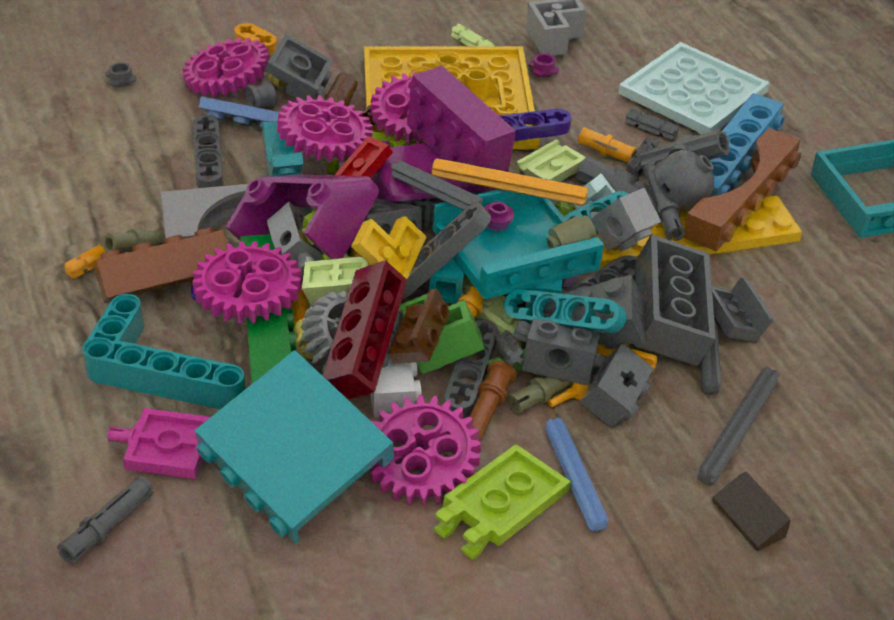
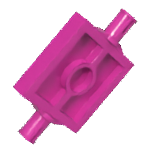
(161, 443)

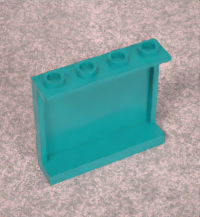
(519, 255)
(291, 444)

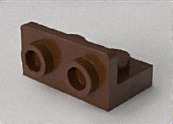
(420, 330)

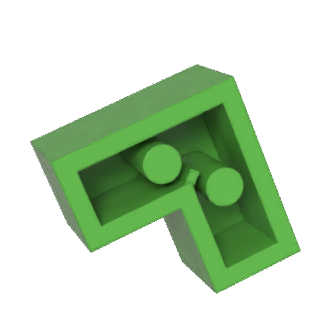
(458, 338)

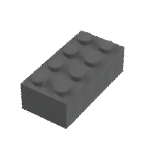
(676, 299)

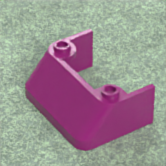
(338, 201)

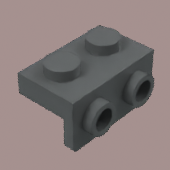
(741, 311)

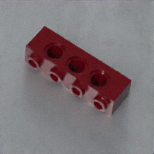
(365, 330)

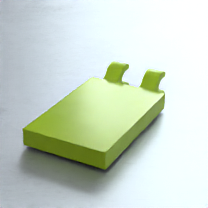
(500, 499)

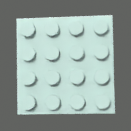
(692, 88)

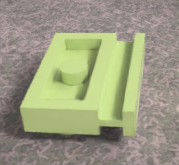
(551, 162)

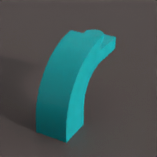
(279, 158)

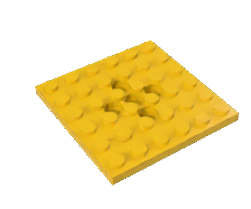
(491, 72)

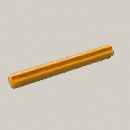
(509, 182)

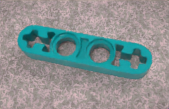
(564, 308)

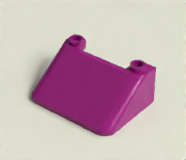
(419, 156)

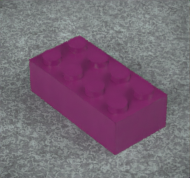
(458, 122)

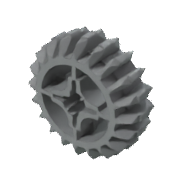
(321, 330)

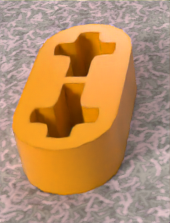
(256, 33)

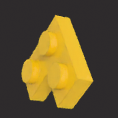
(397, 248)

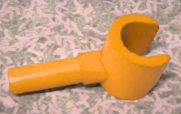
(576, 391)

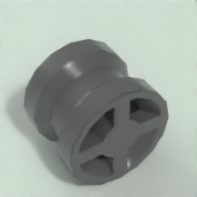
(261, 95)

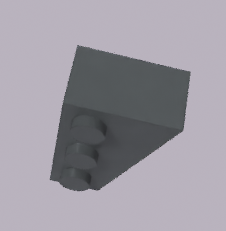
(625, 293)

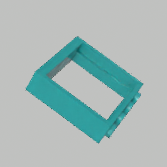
(828, 173)

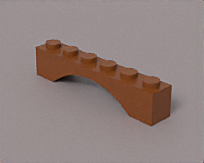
(717, 217)

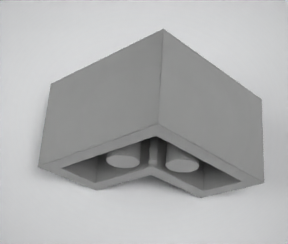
(554, 24)

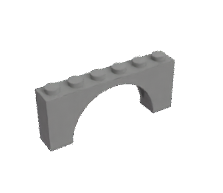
(202, 208)

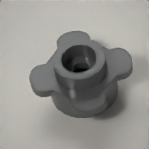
(120, 74)

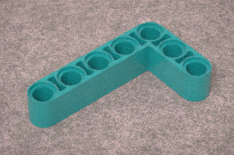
(118, 362)

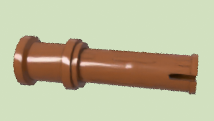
(492, 394)

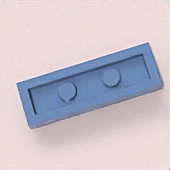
(241, 113)

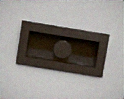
(752, 511)

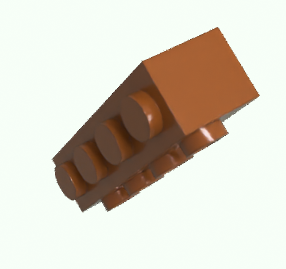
(155, 266)

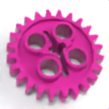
(226, 66)
(391, 108)
(323, 127)
(247, 282)
(424, 448)

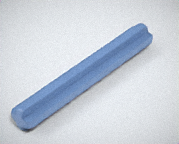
(576, 472)

